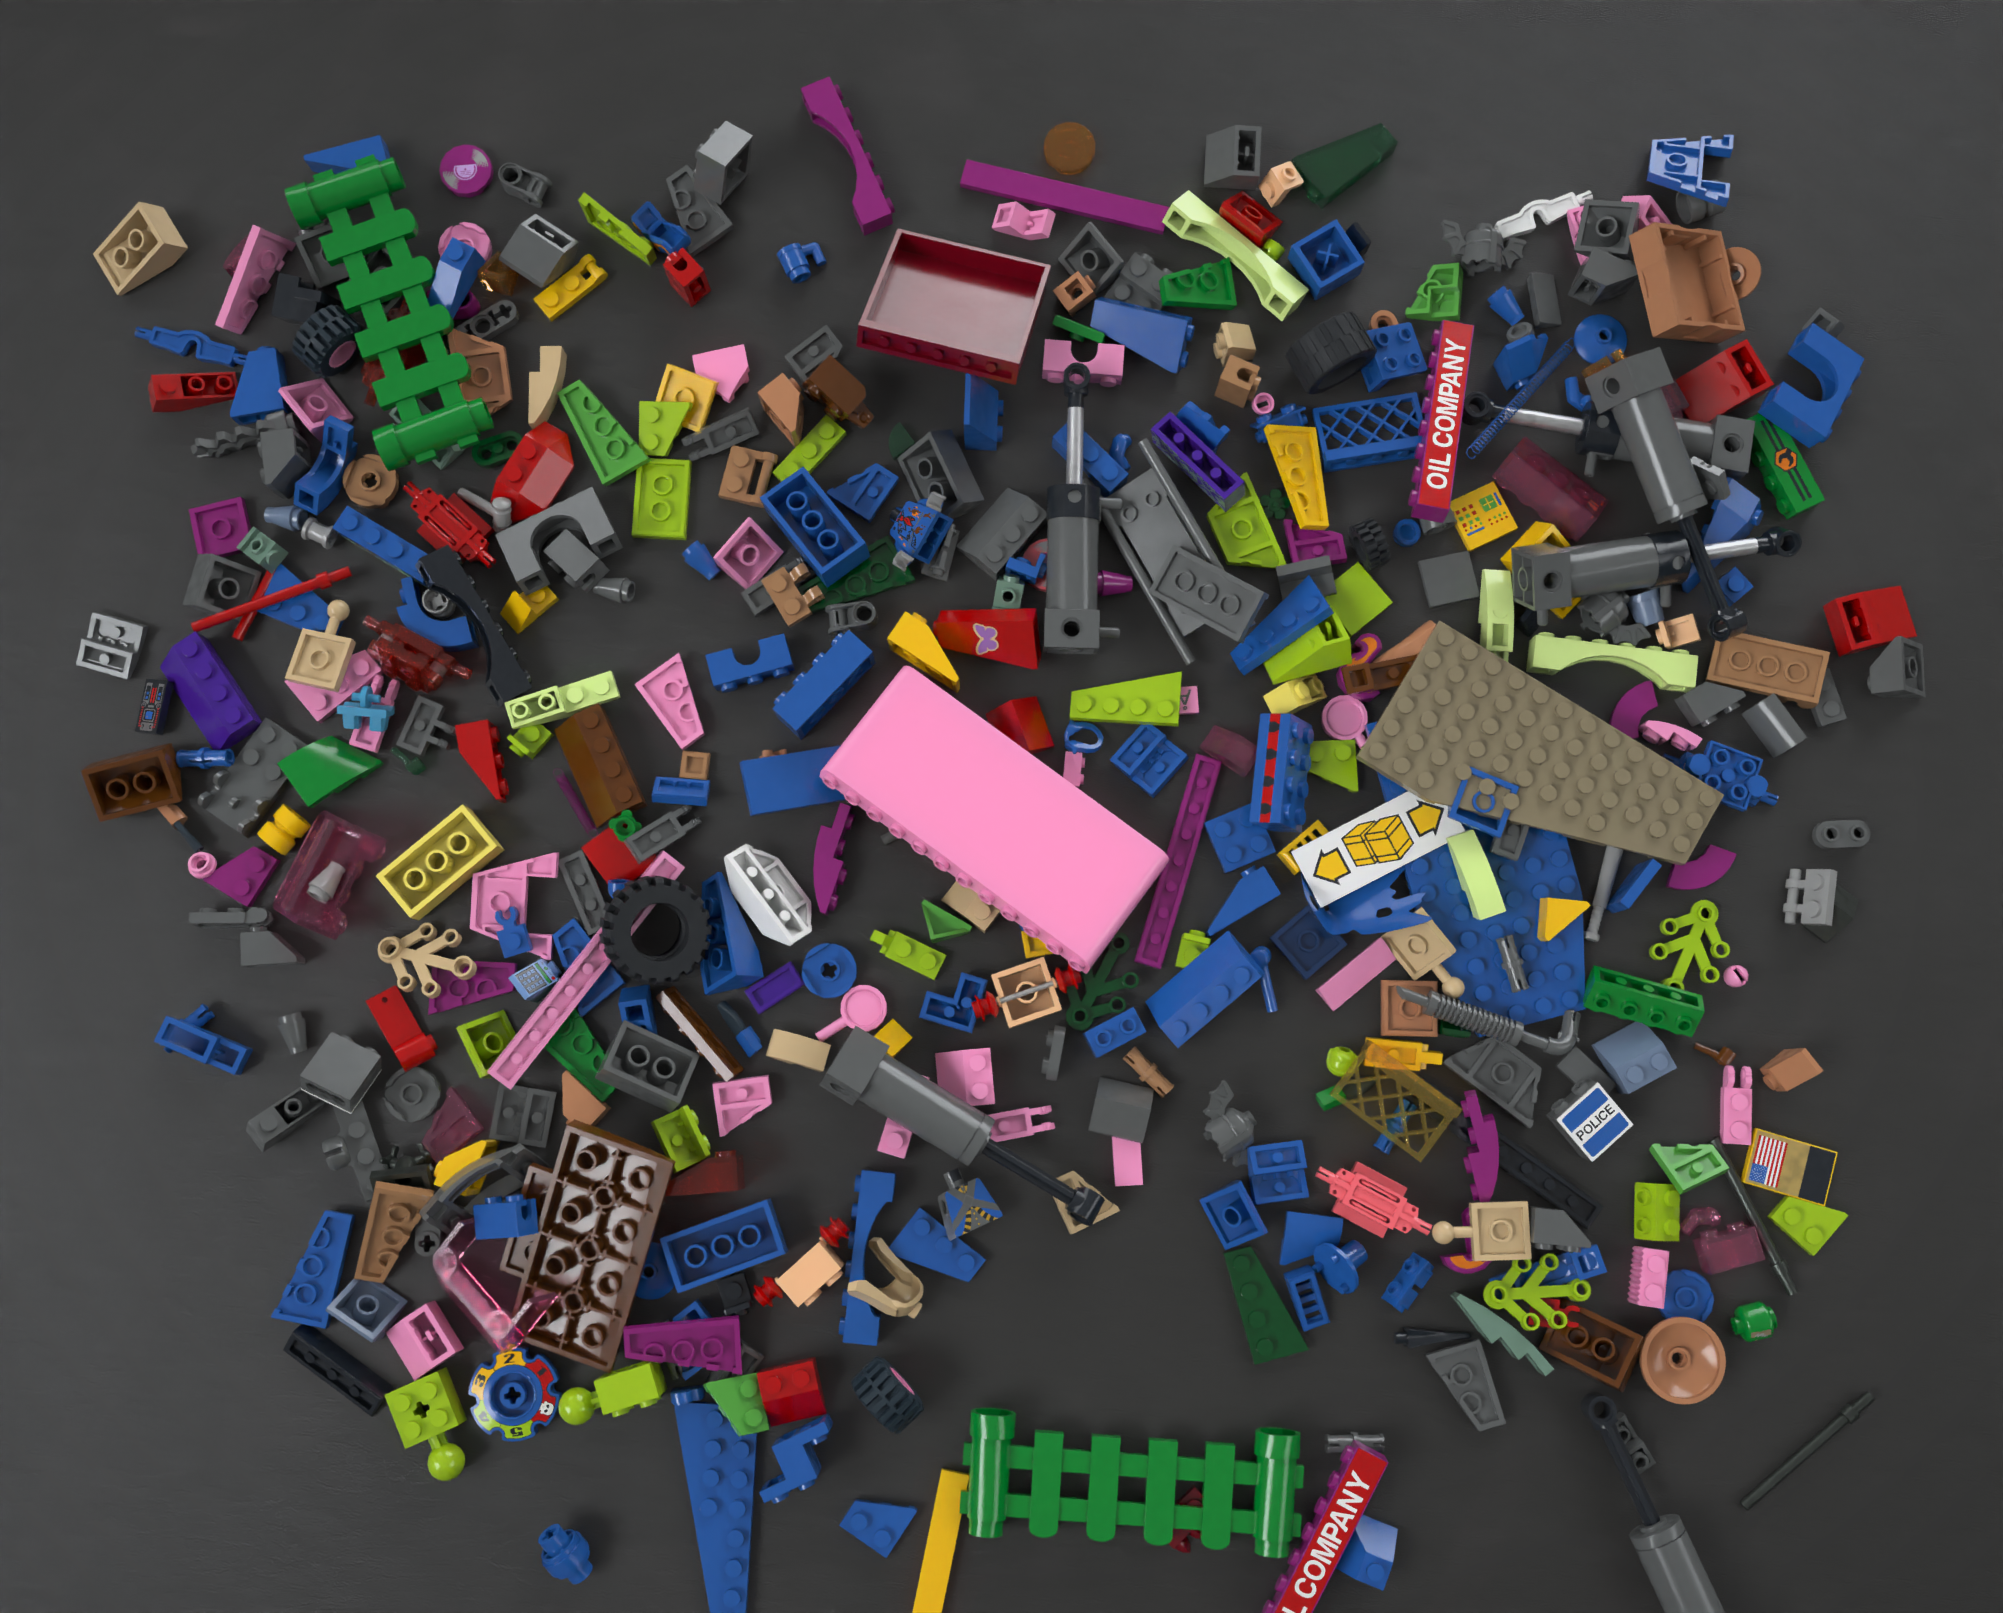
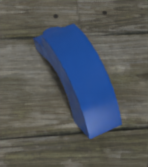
(325, 478)
(452, 635)

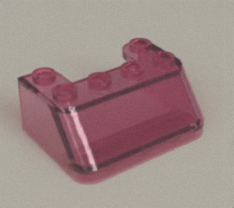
(327, 841)

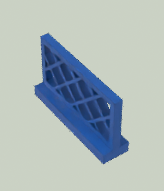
(1368, 453)

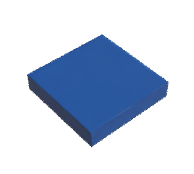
(1633, 886)

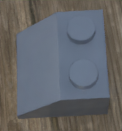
(1633, 1057)

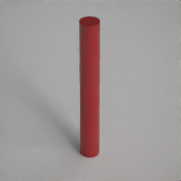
(247, 619)

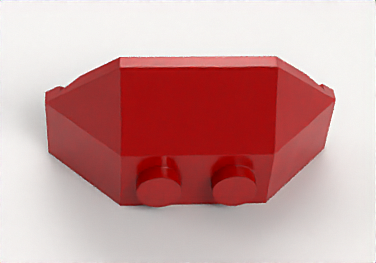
(535, 471)

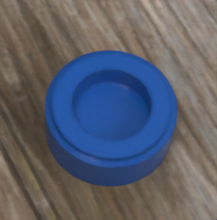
(1406, 532)

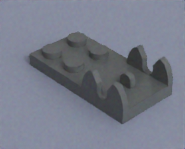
(1208, 593)
(253, 781)

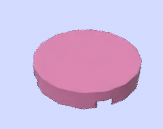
(469, 234)

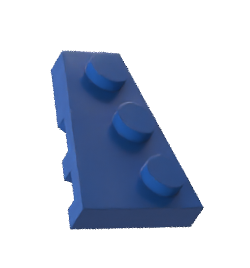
(301, 611)

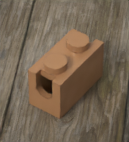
(1238, 381)

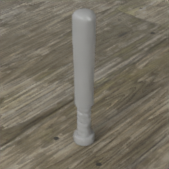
(1605, 883)

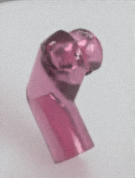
(1699, 1216)

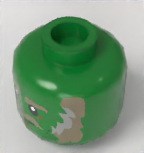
(1754, 1321)

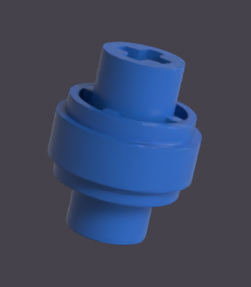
(565, 1554)

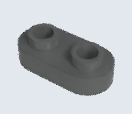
(1842, 834)
(1051, 1064)

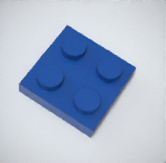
(1237, 839)

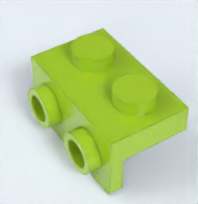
(681, 1138)
(1656, 1212)

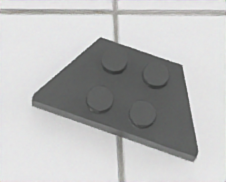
(1500, 1075)

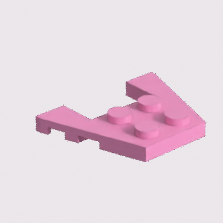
(508, 887)

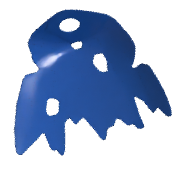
(1359, 908)

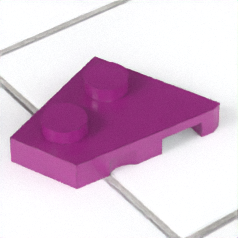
(244, 875)

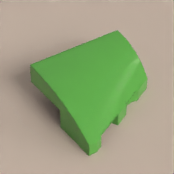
(1440, 295)

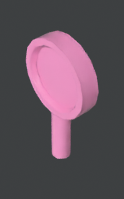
(1345, 719)
(860, 1007)

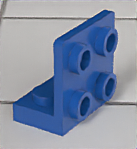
(1396, 355)

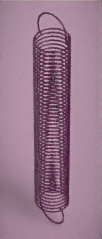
(578, 803)

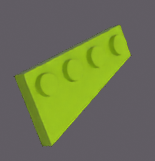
(1131, 702)

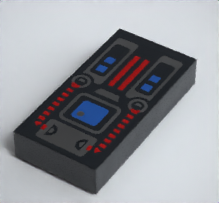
(154, 707)

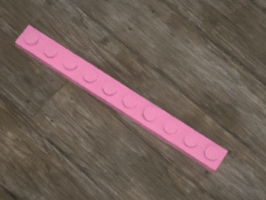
(567, 992)

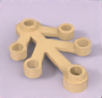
(424, 956)

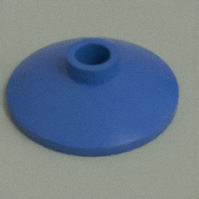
(1591, 346)
(662, 1281)

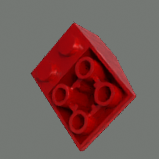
(1724, 383)
(1868, 619)

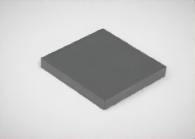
(1448, 579)

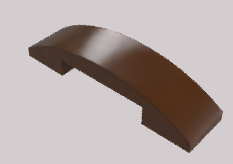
(1376, 676)

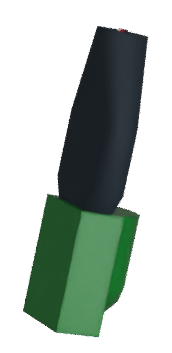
(1348, 1092)

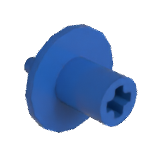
(1340, 1265)

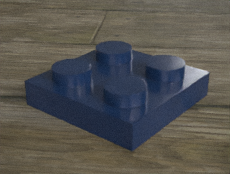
(1306, 942)

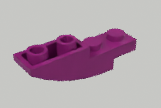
(827, 869)
(1484, 1157)

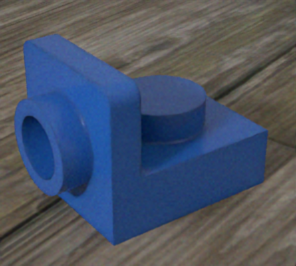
(1024, 569)

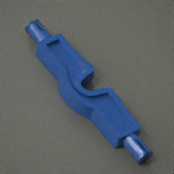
(181, 342)

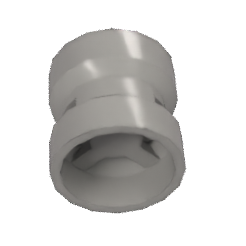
(433, 600)

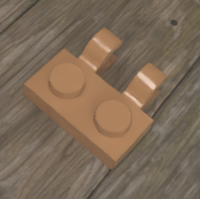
(787, 597)

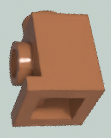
(1066, 291)

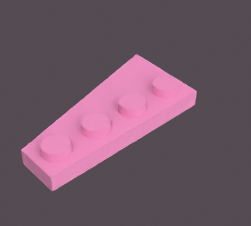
(251, 279)

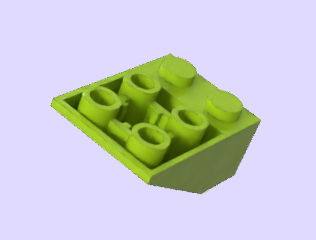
(1315, 651)

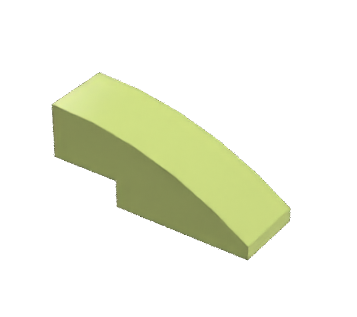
(1475, 875)

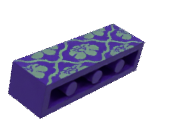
(1198, 461)

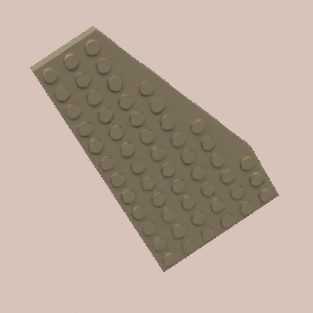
(1570, 767)

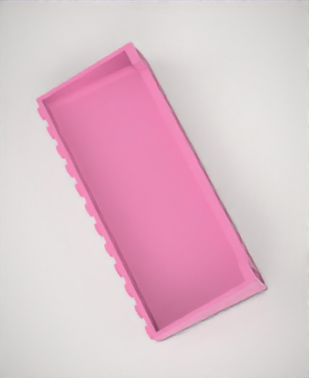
(995, 818)

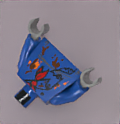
(919, 529)

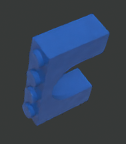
(1836, 370)

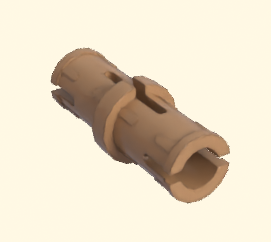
(1148, 1072)

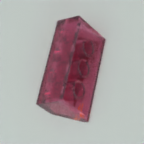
(1550, 489)

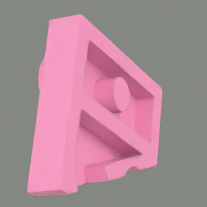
(740, 1100)

